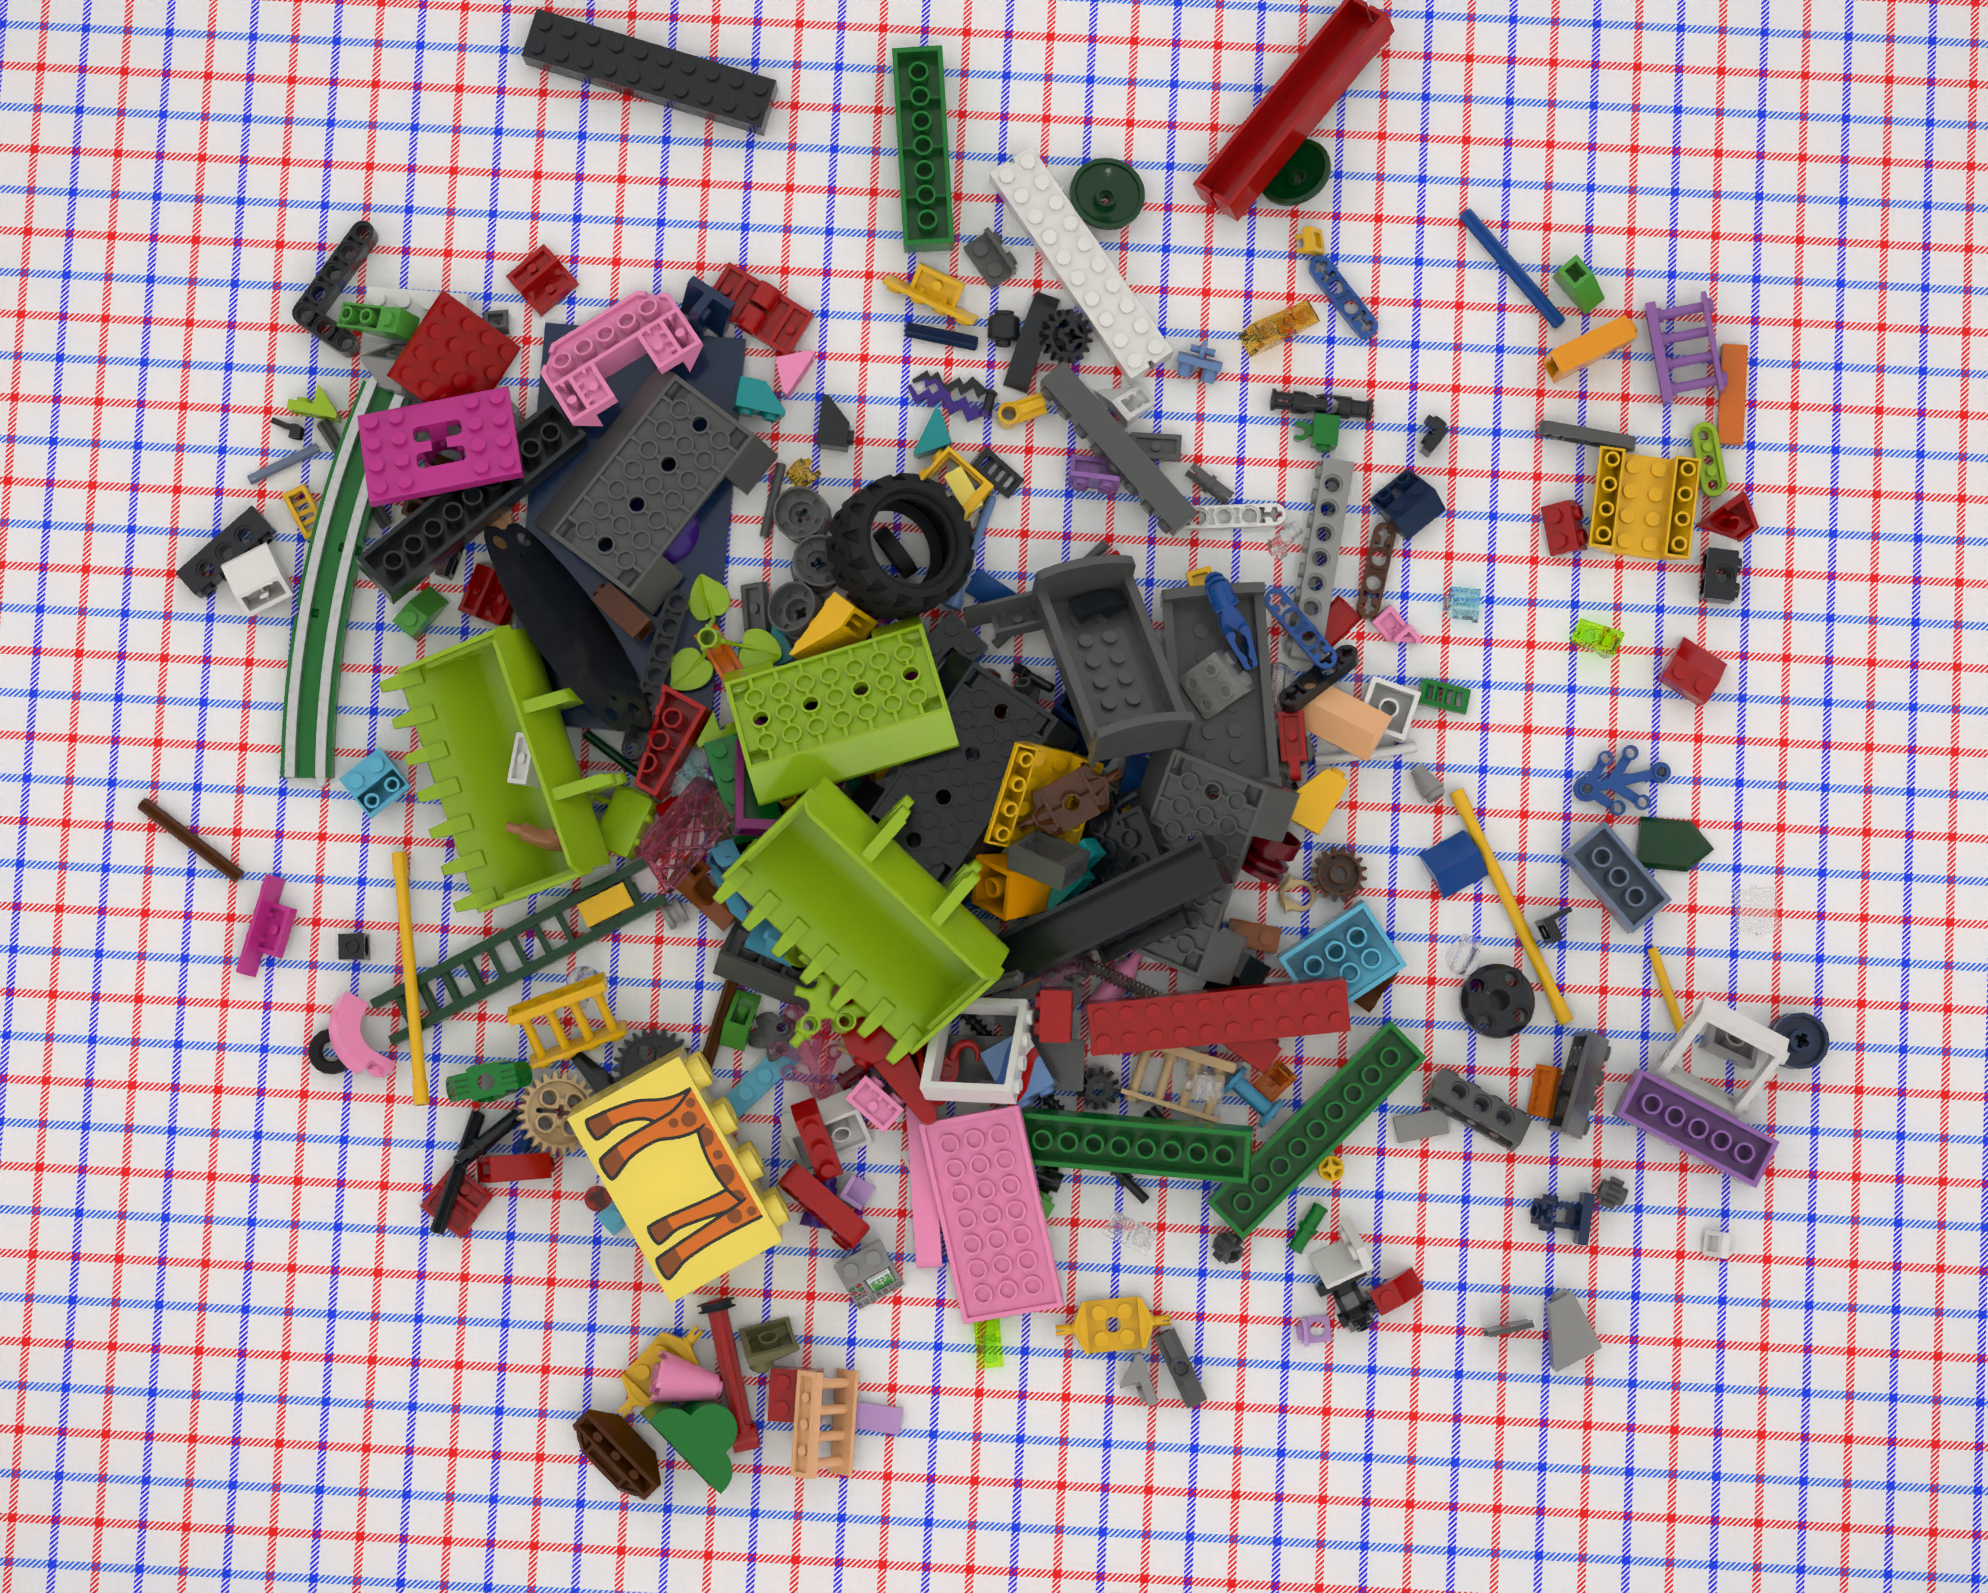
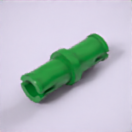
(1307, 1228)

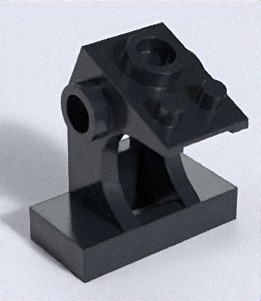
(1357, 1318)

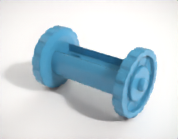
(1252, 1096)

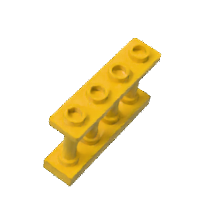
(570, 997)

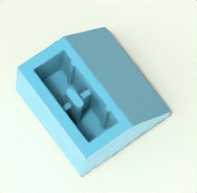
(375, 782)

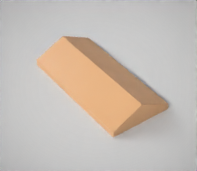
(1345, 721)

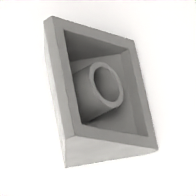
(1728, 1047)

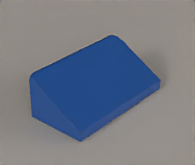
(986, 588)

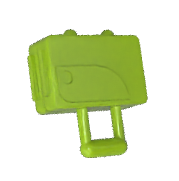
(625, 819)

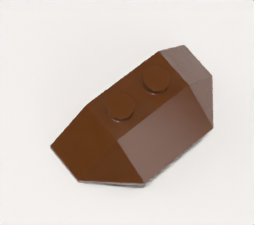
(618, 1452)

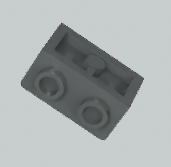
(991, 259)

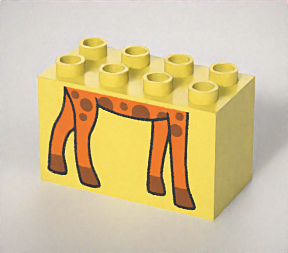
(680, 1172)

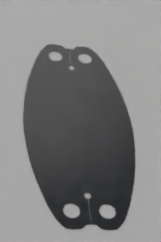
(566, 626)

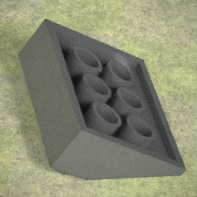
(1579, 1084)

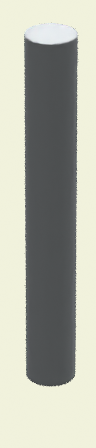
(773, 495)

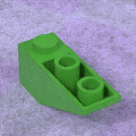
(378, 320)

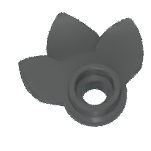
(769, 1032)

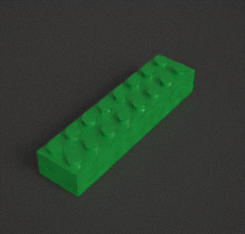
(923, 149)

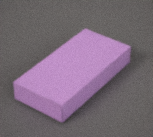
(878, 1417)

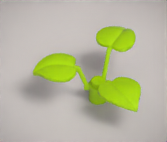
(708, 600)

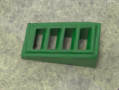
(1426, 683)

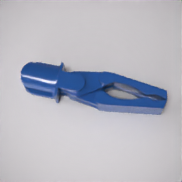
(1223, 603)

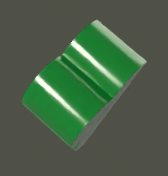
(699, 1434)

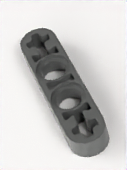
(1585, 435)

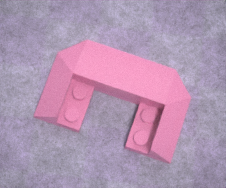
(611, 342)

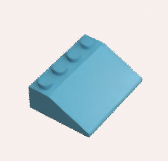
(1347, 947)

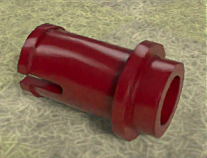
(850, 1077)

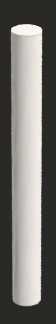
(1378, 752)

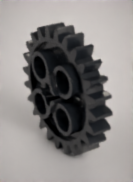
(630, 1059)

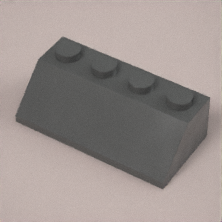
(758, 971)

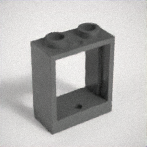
(1048, 859)

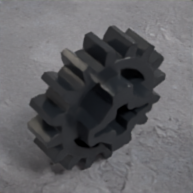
(1073, 328)

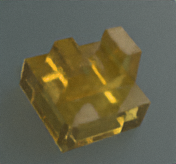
(801, 474)

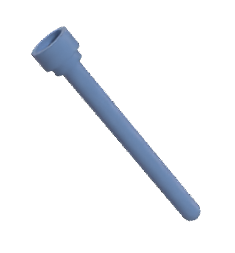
(956, 602)

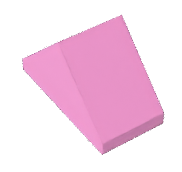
(793, 369)

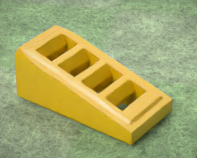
(296, 515)

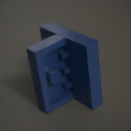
(706, 308)

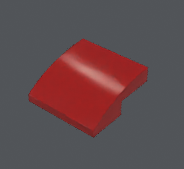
(542, 280)
(486, 597)
(467, 1207)

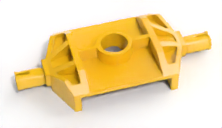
(1134, 1328)
(639, 1374)

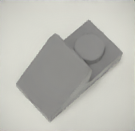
(1138, 1373)

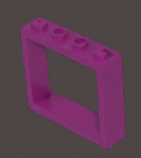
(741, 825)

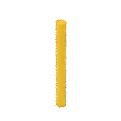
(1666, 988)

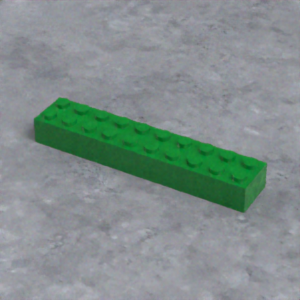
(1317, 1128)
(1139, 1145)

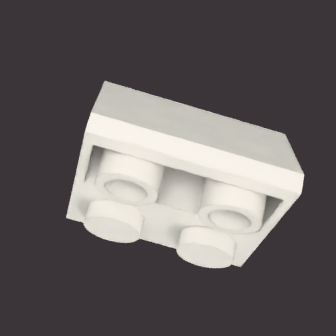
(257, 579)

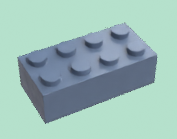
(1616, 877)

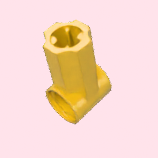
(1023, 409)

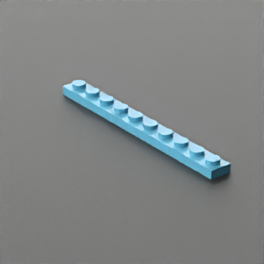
(741, 1097)

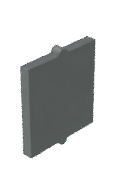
(1508, 1327)

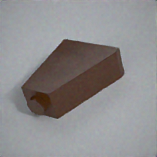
(623, 612)

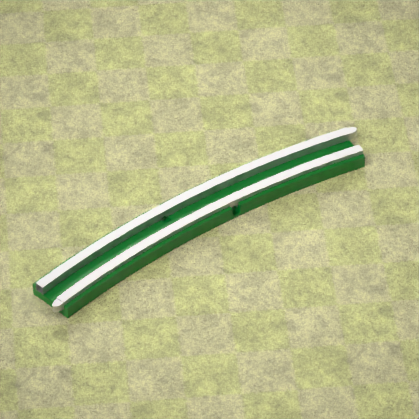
(327, 600)

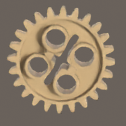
(560, 1090)

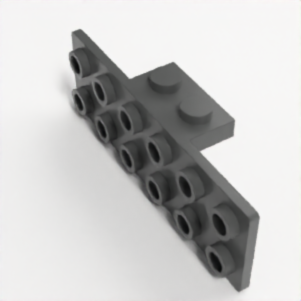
(1062, 1060)

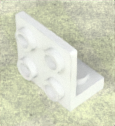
(1344, 1258)

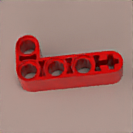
(824, 1206)

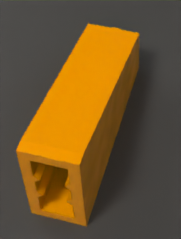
(1589, 348)

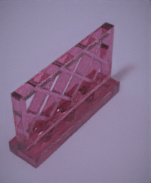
(675, 824)

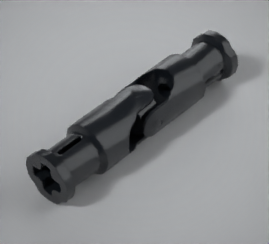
(1302, 402)

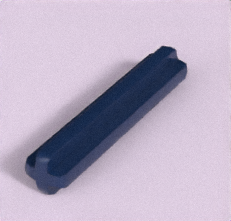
(941, 336)

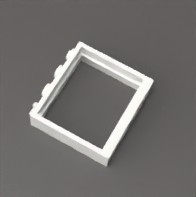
(1740, 1027)
(980, 1092)

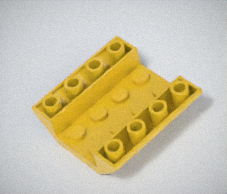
(1644, 505)
(1031, 768)

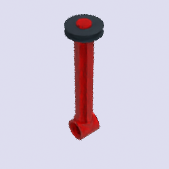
(730, 1371)

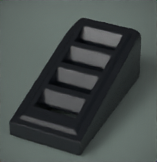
(1001, 465)

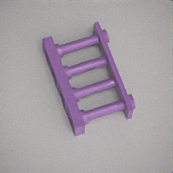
(1666, 364)

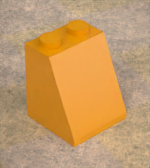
(1006, 891)

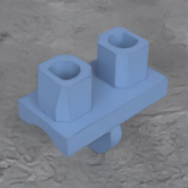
(1210, 366)

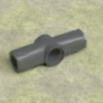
(1187, 1383)

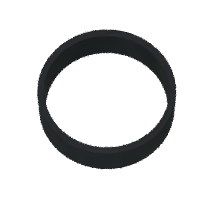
(895, 552)

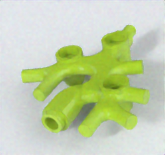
(819, 1010)

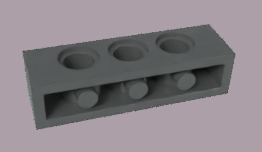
(1463, 1110)

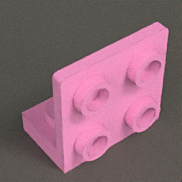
(875, 1102)

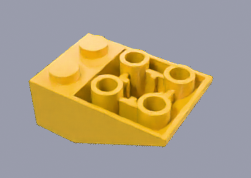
(834, 627)

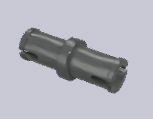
(1209, 483)

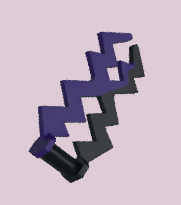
(971, 413)

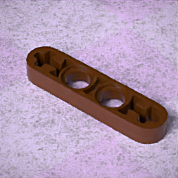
(1375, 570)

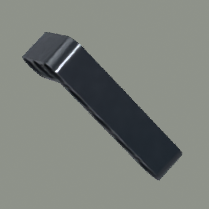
(334, 288)

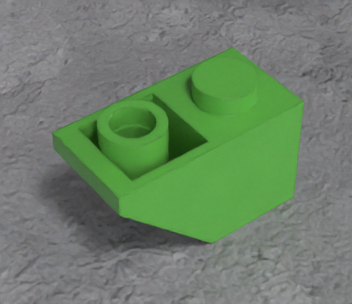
(1579, 284)

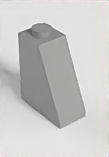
(1568, 1331)

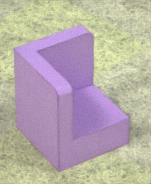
(857, 1192)

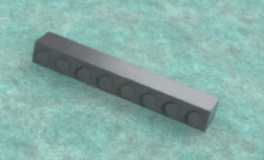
(1118, 449)

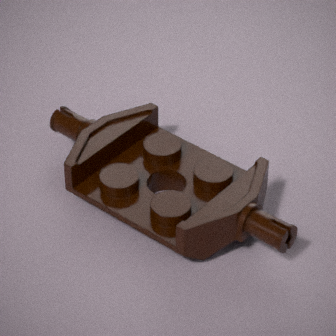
(1049, 801)

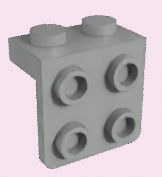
(1216, 682)

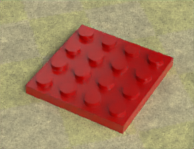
(452, 354)

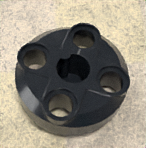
(1497, 1001)

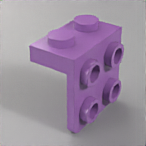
(1091, 473)

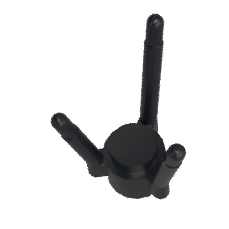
(1050, 1179)

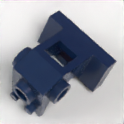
(1577, 1217)

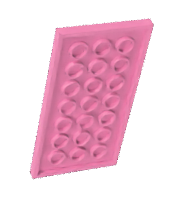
(991, 1214)

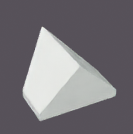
(1127, 402)

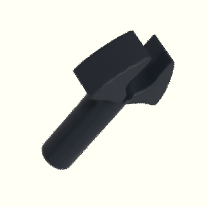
(1022, 671)

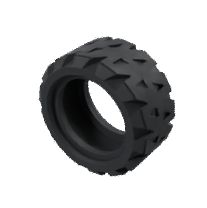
(939, 520)

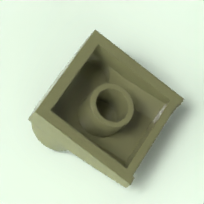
(767, 1343)

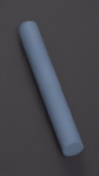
(283, 463)

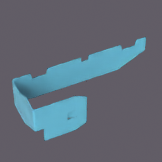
(720, 853)

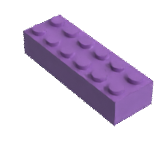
(1695, 1128)

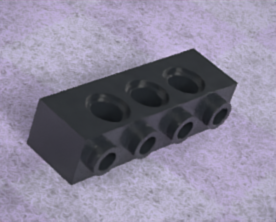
(212, 554)

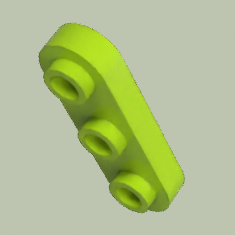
(1711, 449)

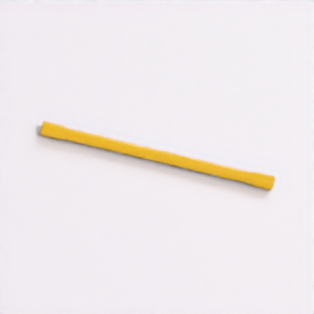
(1557, 1002)
(419, 1083)

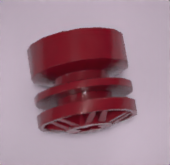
(1268, 858)

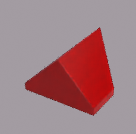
(1732, 519)

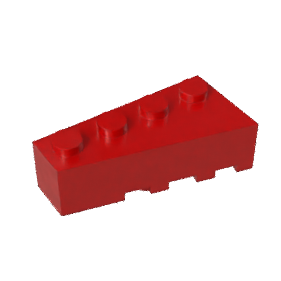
(670, 741)

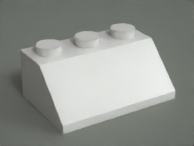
(842, 1121)

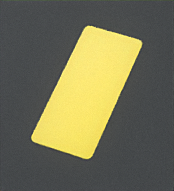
(961, 486)

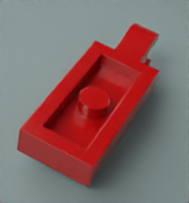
(1292, 741)

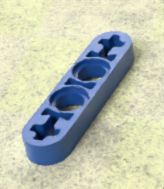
(1340, 299)
(1297, 631)

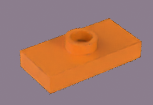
(1544, 1091)

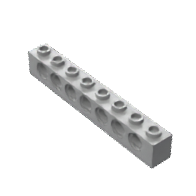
(1341, 473)

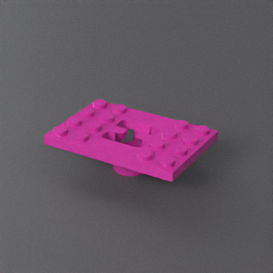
(393, 454)

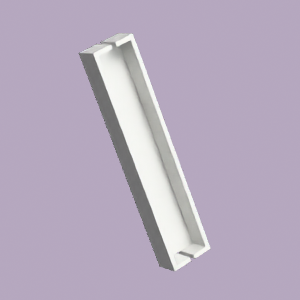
(1080, 265)

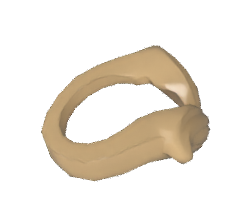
(1286, 903)

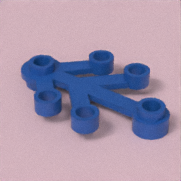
(1617, 782)

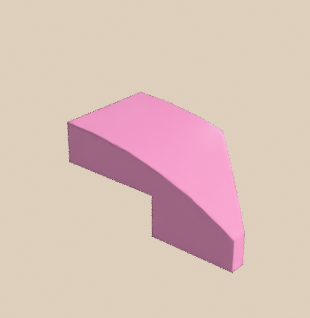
(1393, 627)

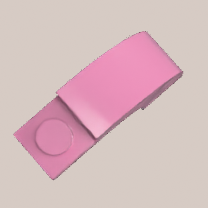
(348, 1041)

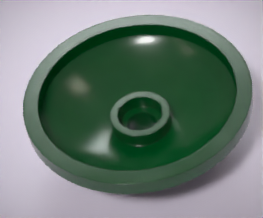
(1308, 165)
(1108, 180)

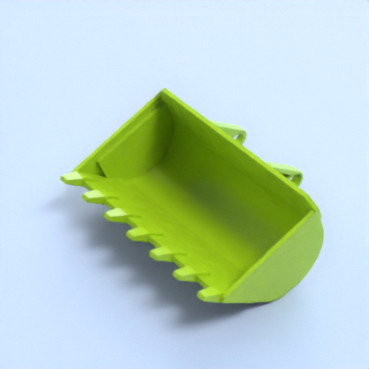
(467, 720)
(868, 915)

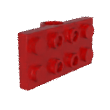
(763, 310)

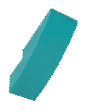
(1097, 853)

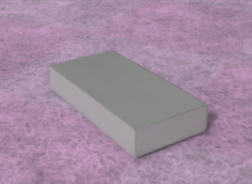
(1420, 1125)

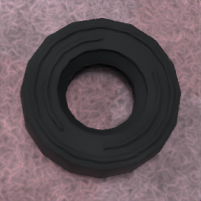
(317, 1058)

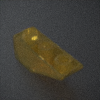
(1278, 328)

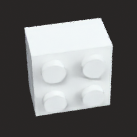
(1395, 701)

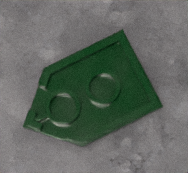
(1670, 844)

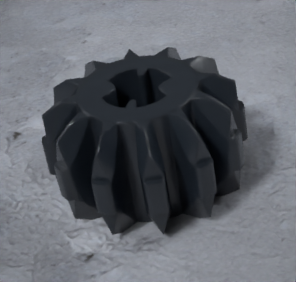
(1107, 1087)

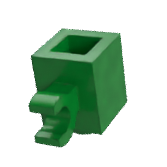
(1323, 432)

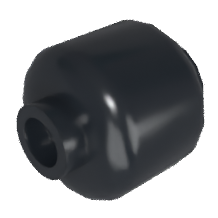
(1003, 328)

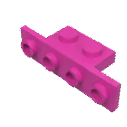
(268, 927)

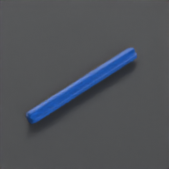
(1512, 268)

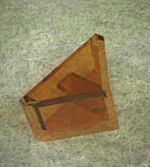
(1275, 1080)

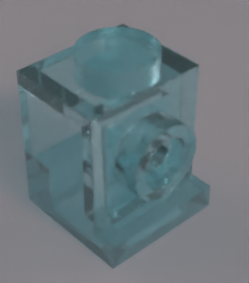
(1462, 603)

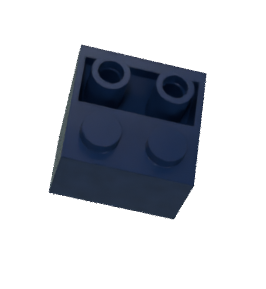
(1408, 504)

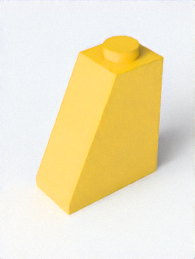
(1319, 799)

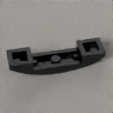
(1028, 346)

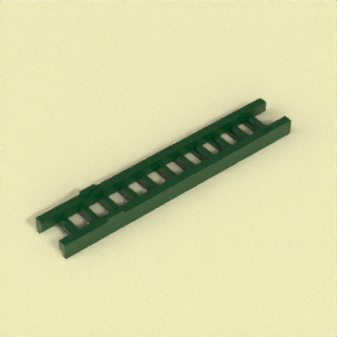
(529, 968)

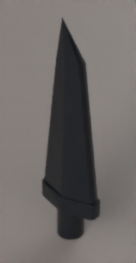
(594, 1074)

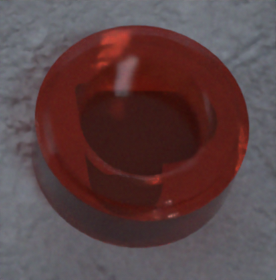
(597, 1198)

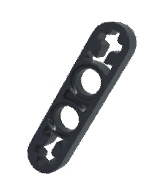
(1321, 680)

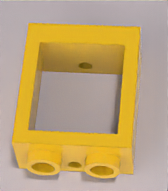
(941, 459)

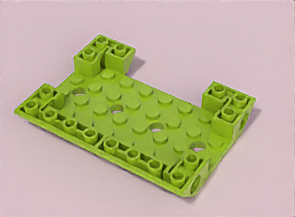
(846, 731)

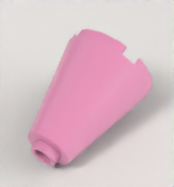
(682, 1381)

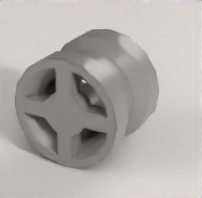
(674, 914)

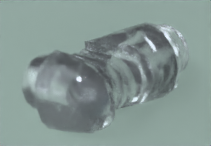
(1286, 536)

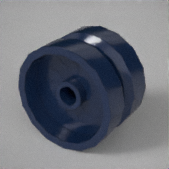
(1811, 1035)

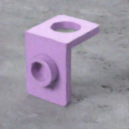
(1304, 1334)

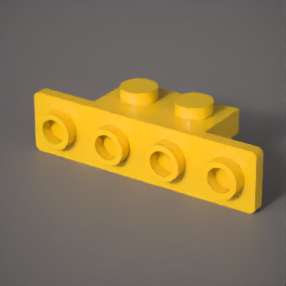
(935, 290)

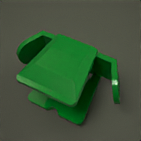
(506, 1076)

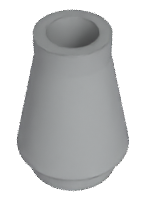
(1427, 784)

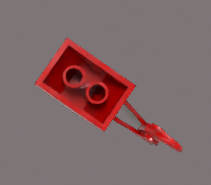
(902, 1076)

